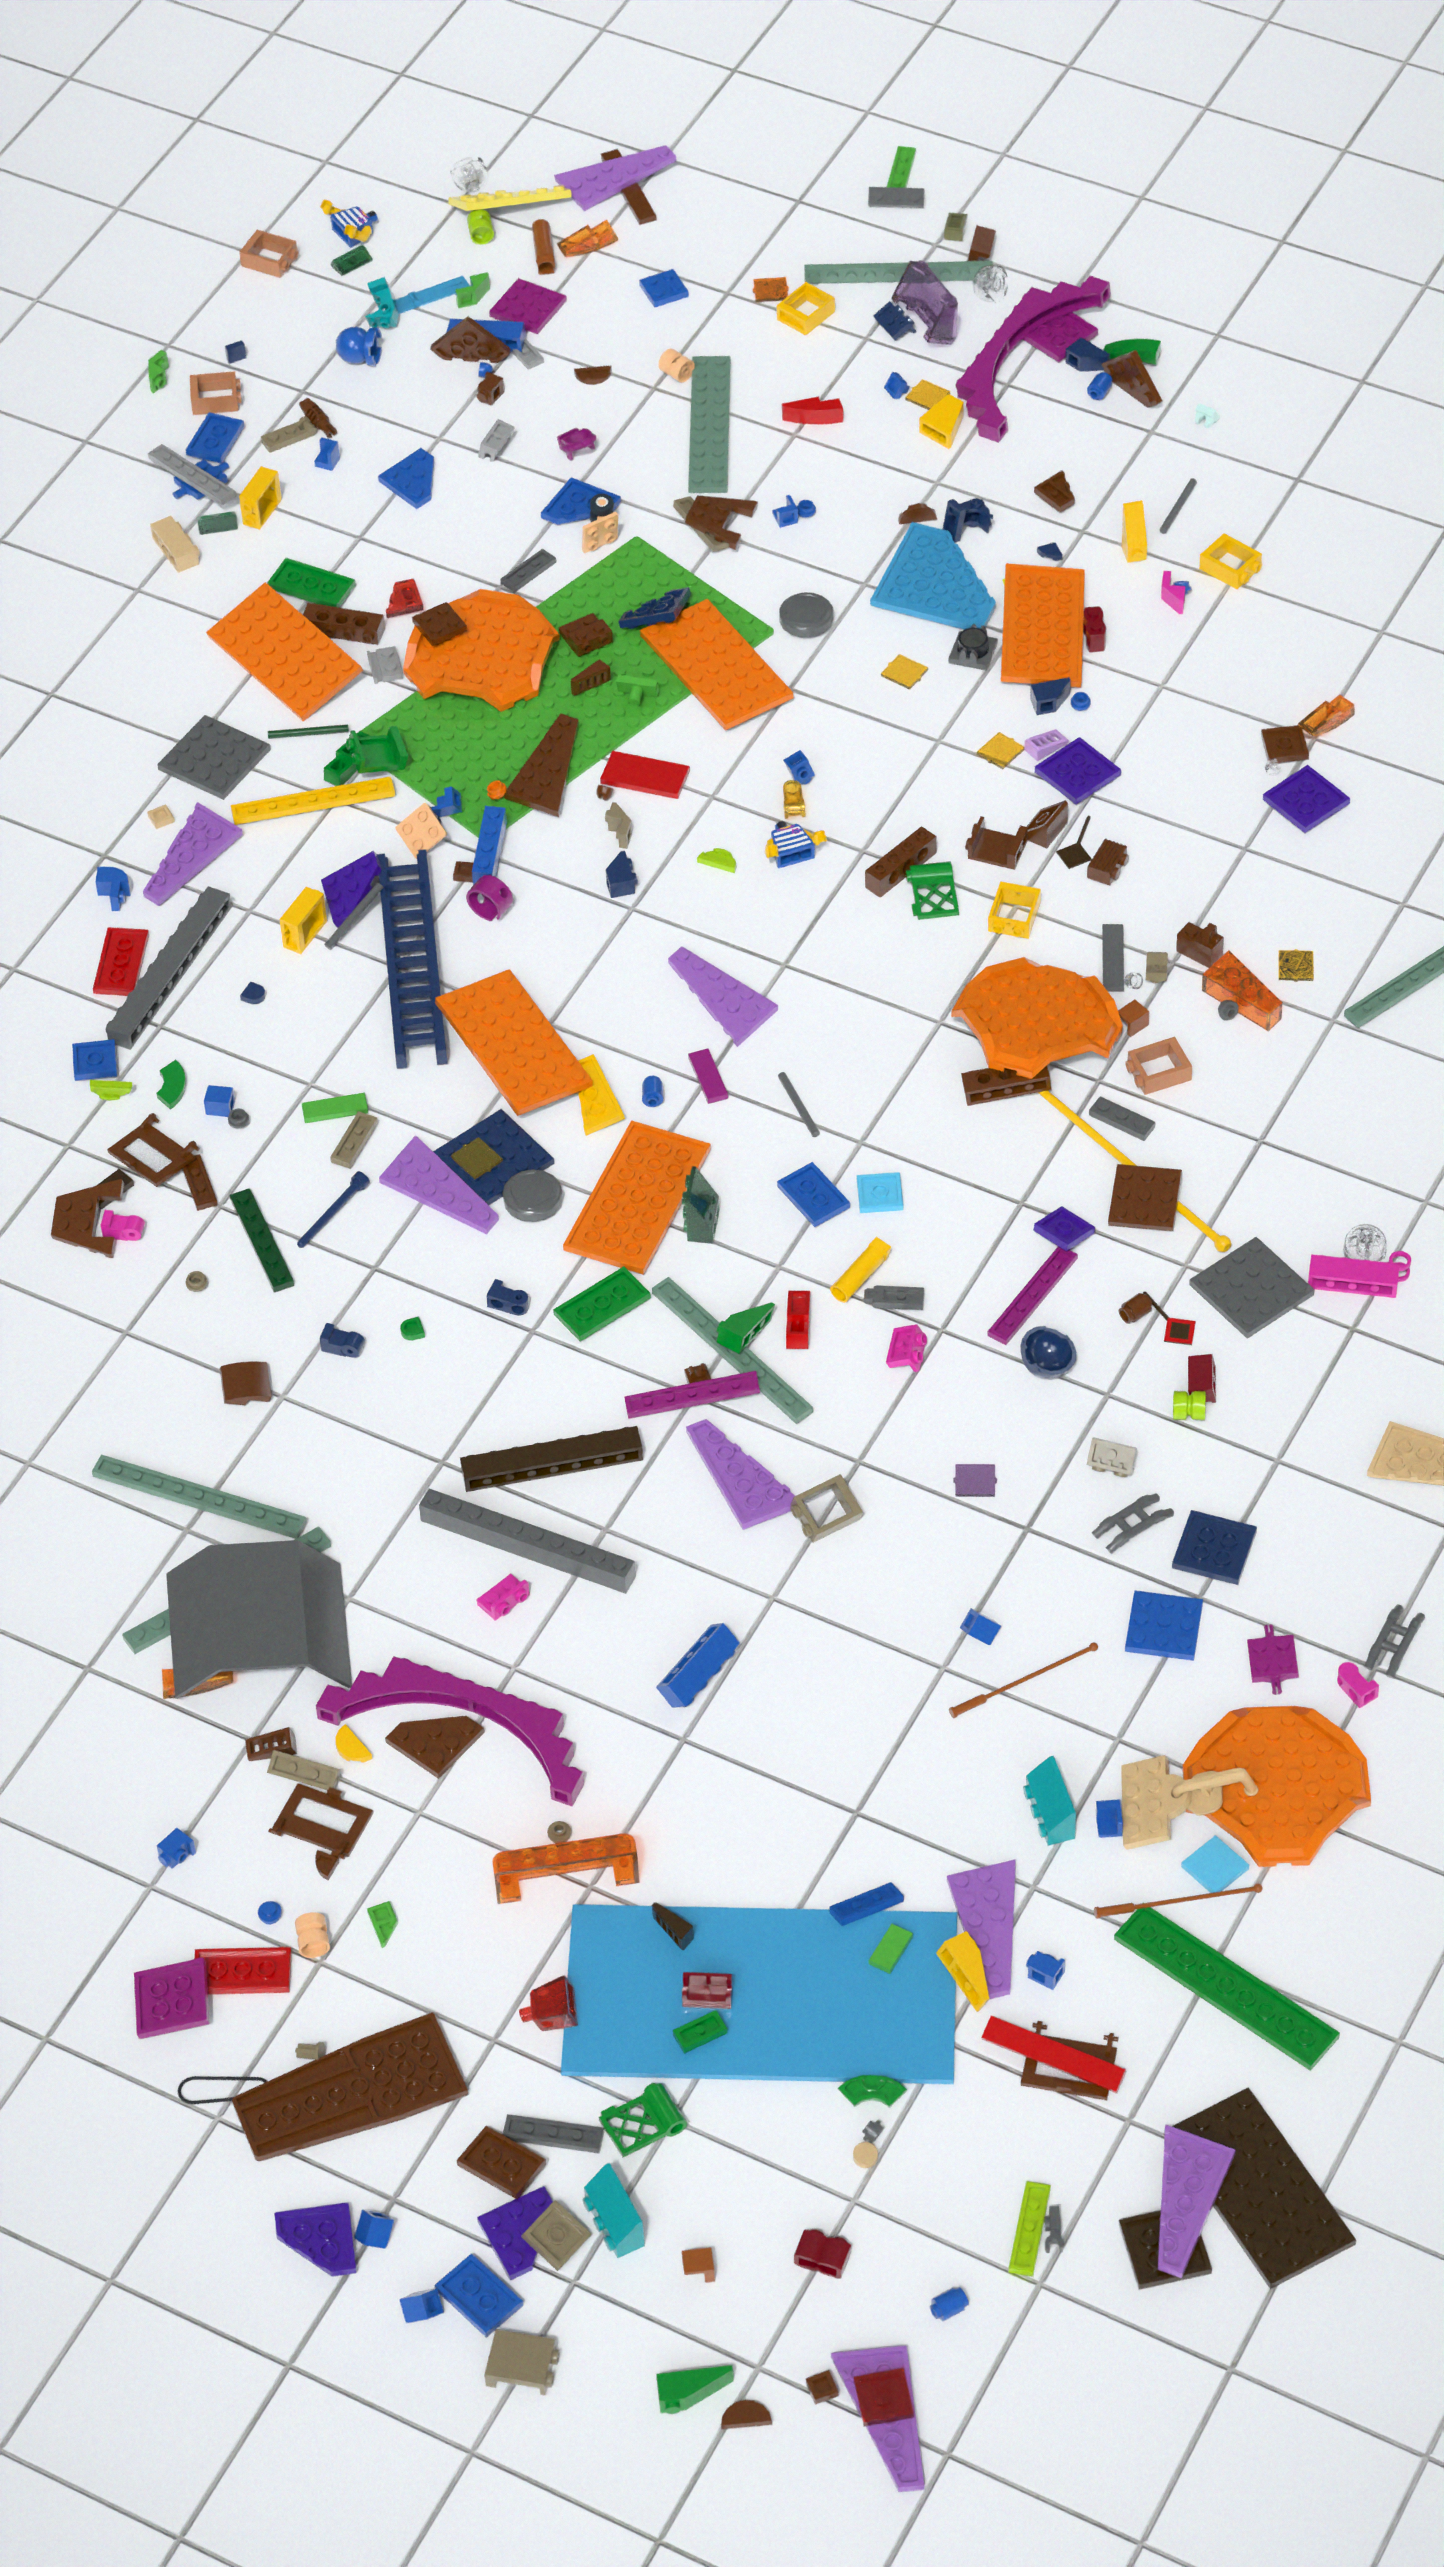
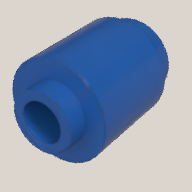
(1099, 386)
(652, 1091)
(948, 2304)

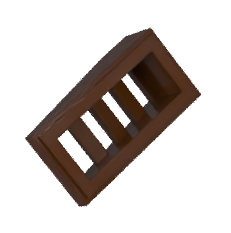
(591, 677)
(276, 1736)

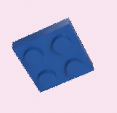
(663, 288)
(94, 1060)

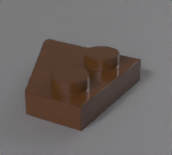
(1056, 492)

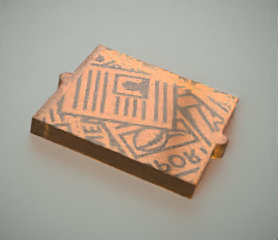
(770, 289)

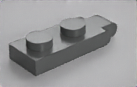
(895, 1297)

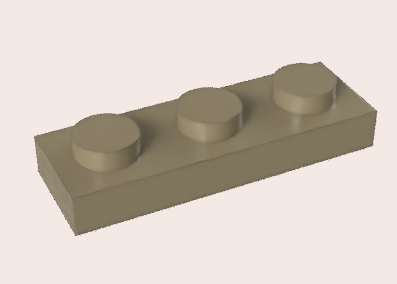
(354, 1139)
(303, 1770)

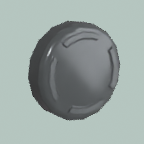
(806, 614)
(532, 1195)

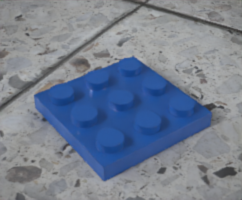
(1164, 1625)

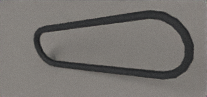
(213, 2078)

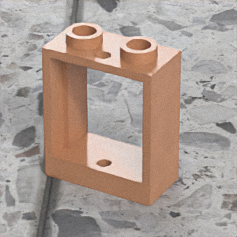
(264, 240)
(214, 382)
(1179, 1074)

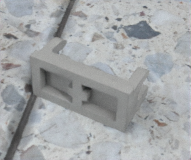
(495, 439)

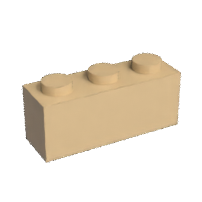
(175, 544)

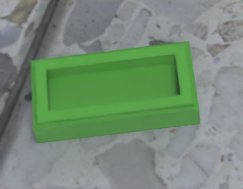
(890, 1948)

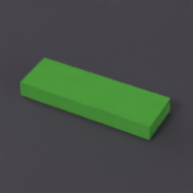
(334, 1107)

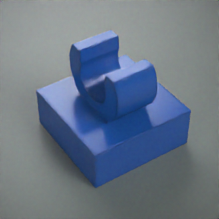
(896, 385)

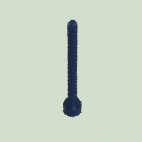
(358, 1182)

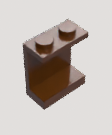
(996, 847)

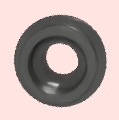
(1228, 1009)
(238, 1118)
(872, 2131)

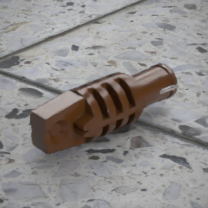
(317, 417)

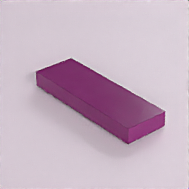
(708, 1076)

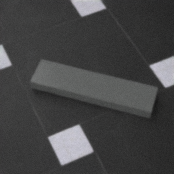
(1113, 957)
(553, 2133)

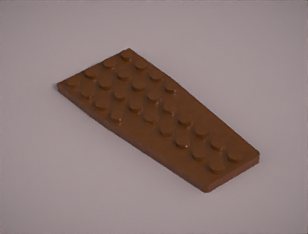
(352, 2090)

